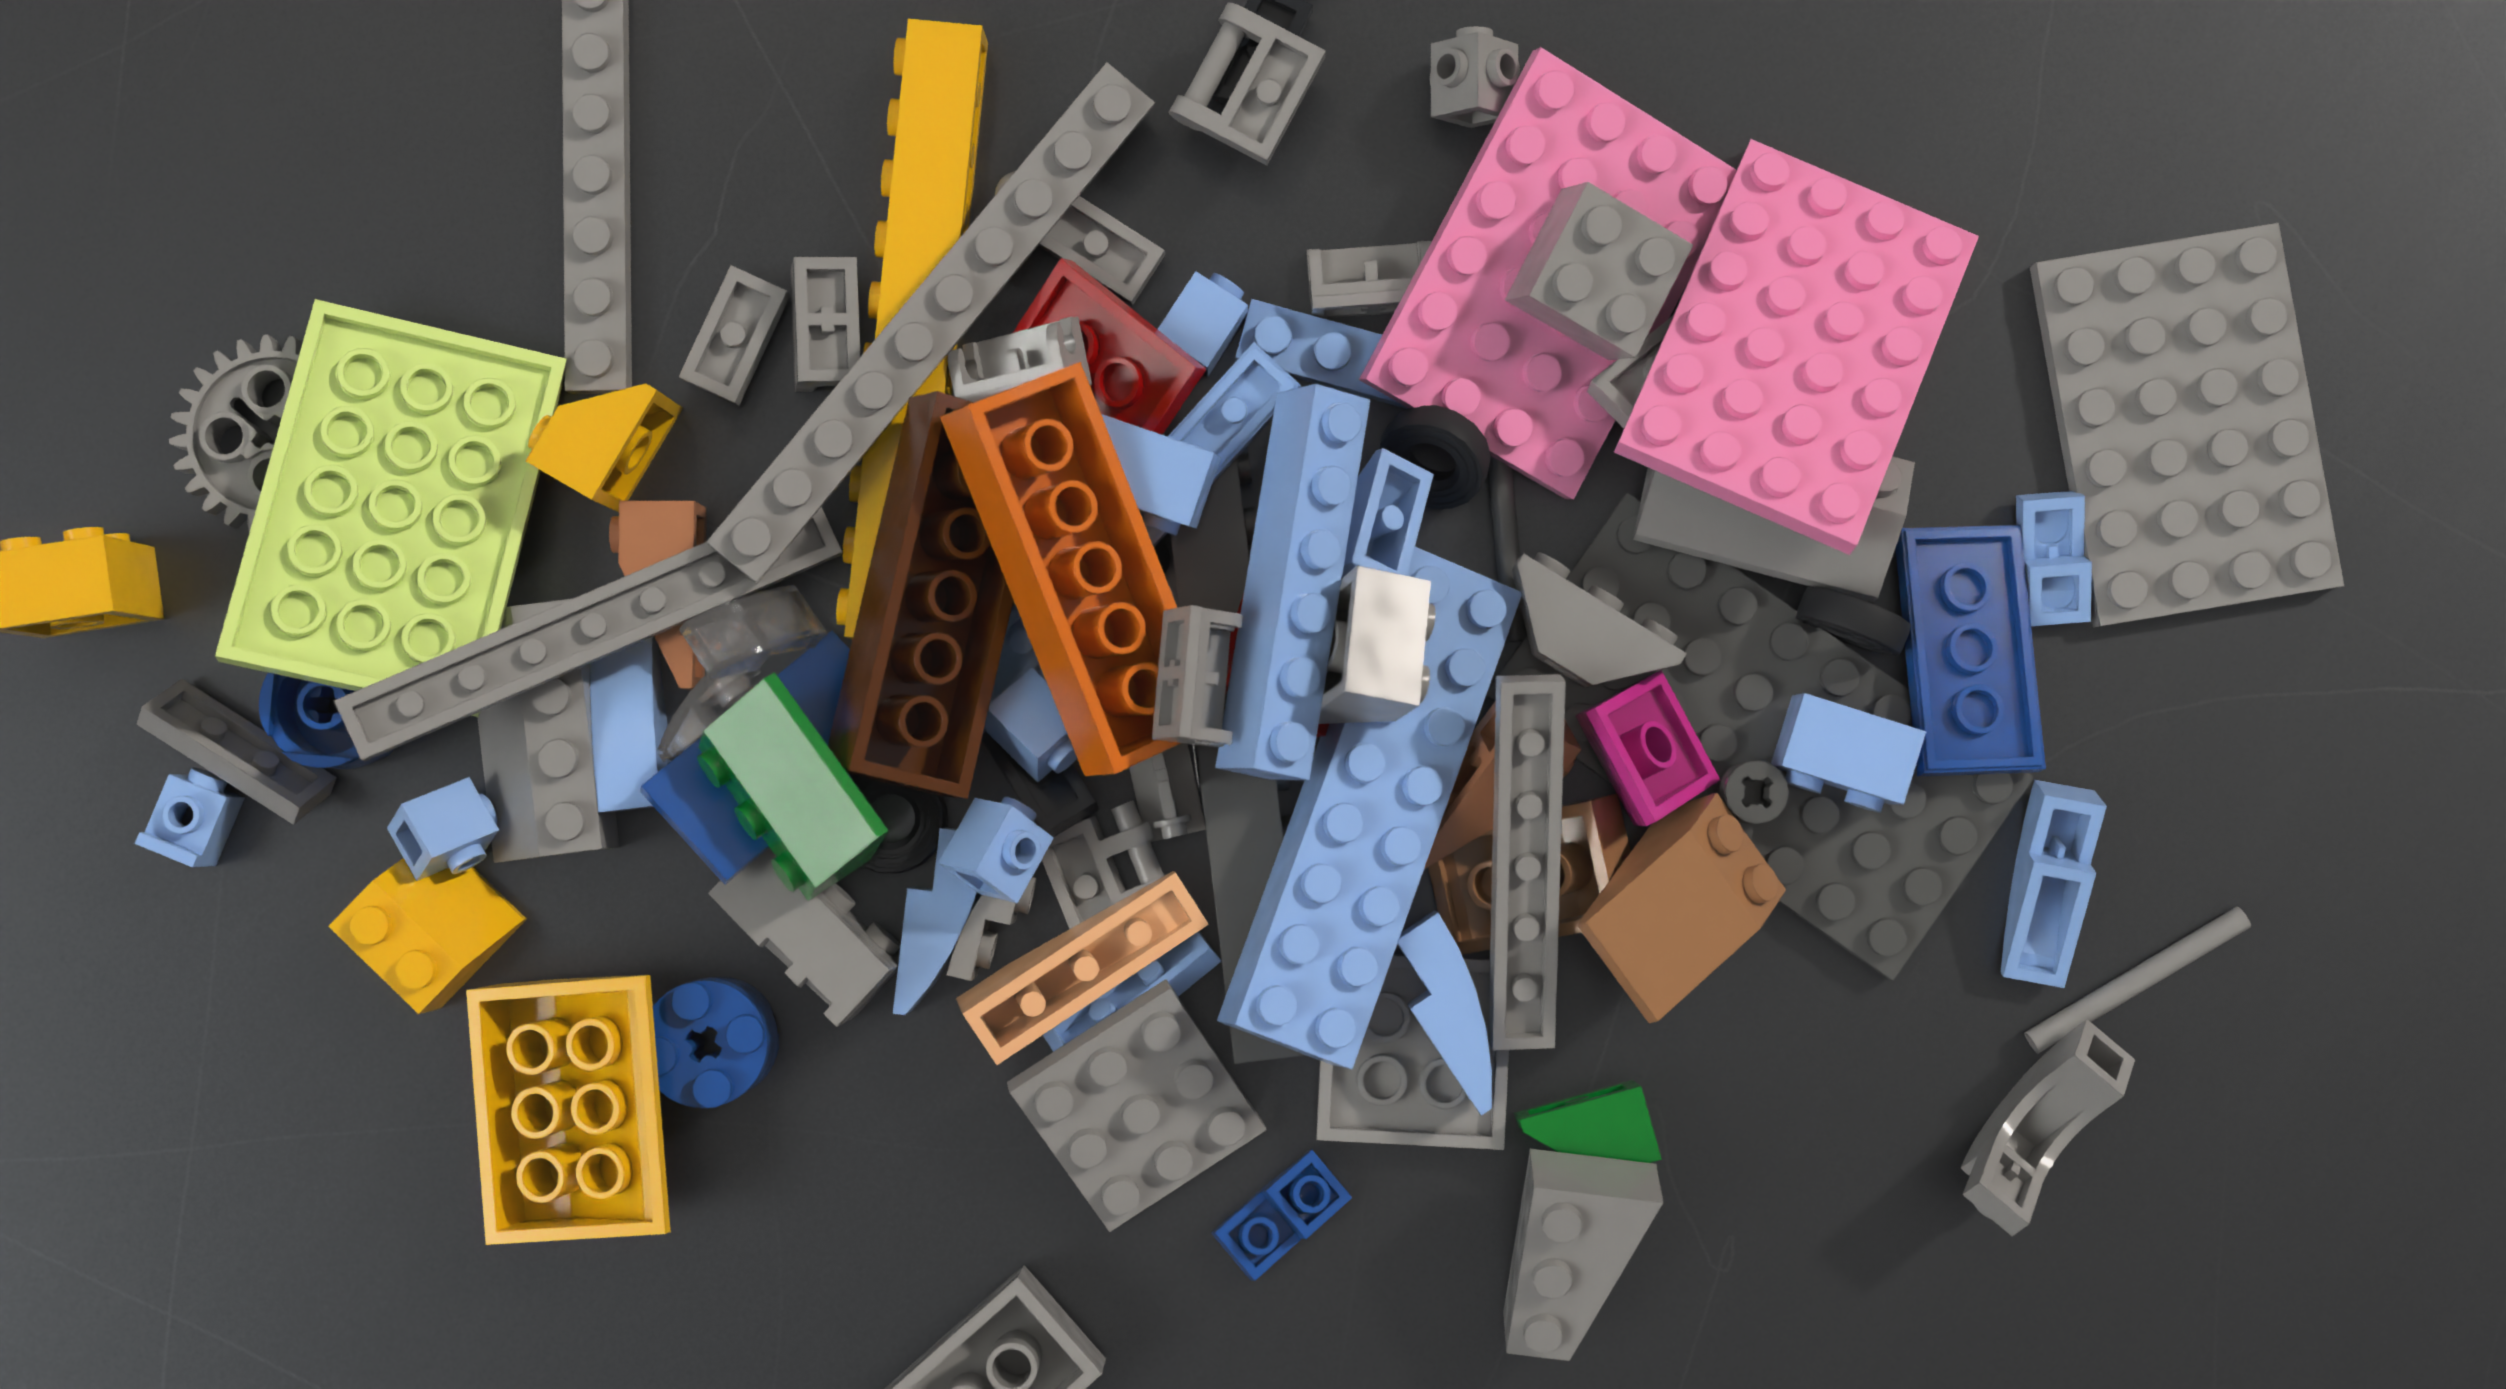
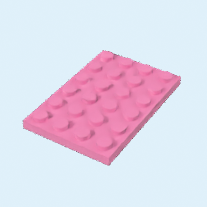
(1798, 347)
(1490, 361)

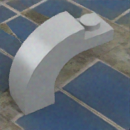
(2039, 1119)

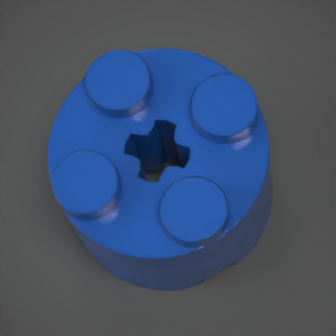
(303, 728)
(744, 1033)

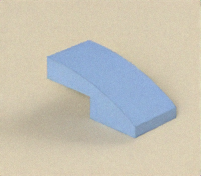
(2054, 557)

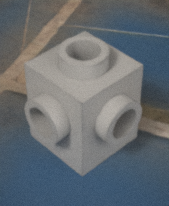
(1472, 76)

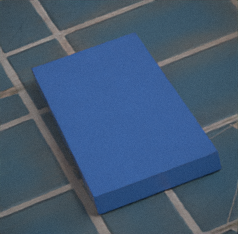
(1970, 650)
(706, 813)

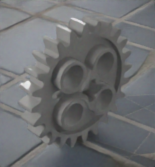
(235, 477)

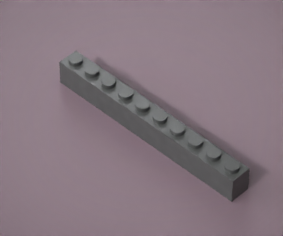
(1238, 808)

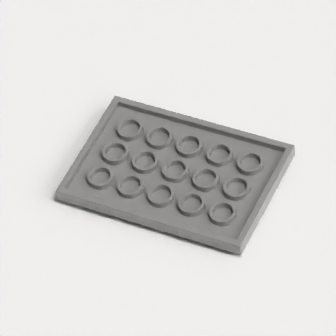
(2187, 424)

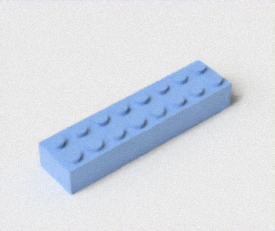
(1366, 837)

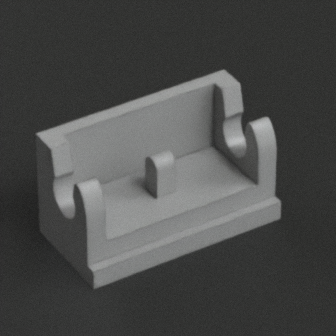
(1361, 278)
(824, 320)
(1016, 359)
(1193, 676)

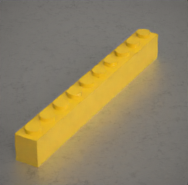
(927, 214)

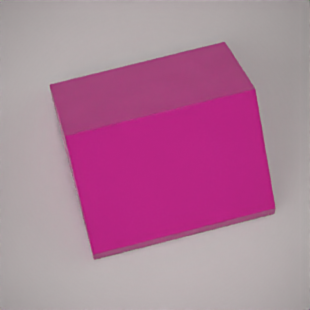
(1648, 749)

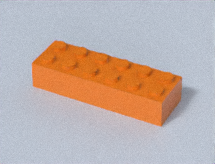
(1071, 558)

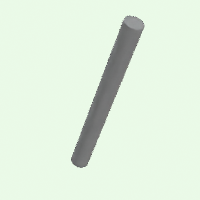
(2138, 978)

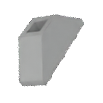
(1584, 630)

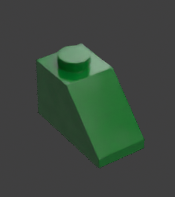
(1596, 1123)

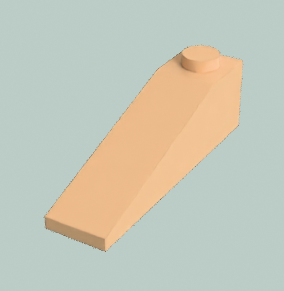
(1078, 966)

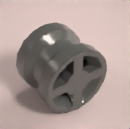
(1737, 791)

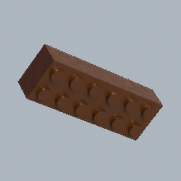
(925, 623)

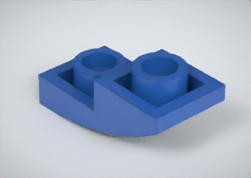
(1281, 1215)

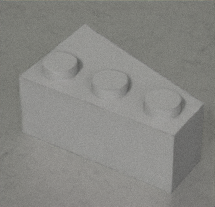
(813, 938)
(1571, 1245)

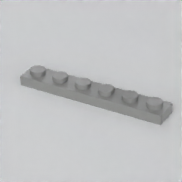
(1526, 861)

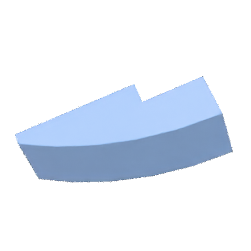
(626, 724)
(2051, 882)
(931, 930)
(1450, 1006)

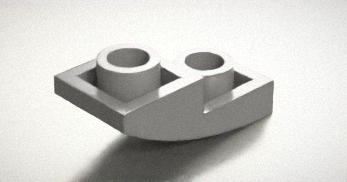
(977, 944)

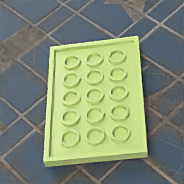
(388, 500)

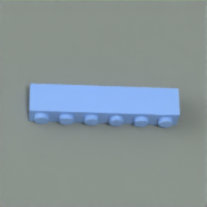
(1293, 583)

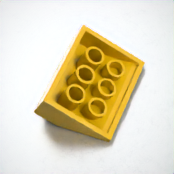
(568, 1109)

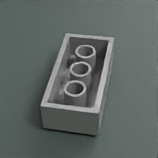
(1009, 1342)

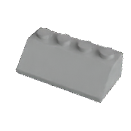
(1716, 530)
(543, 766)

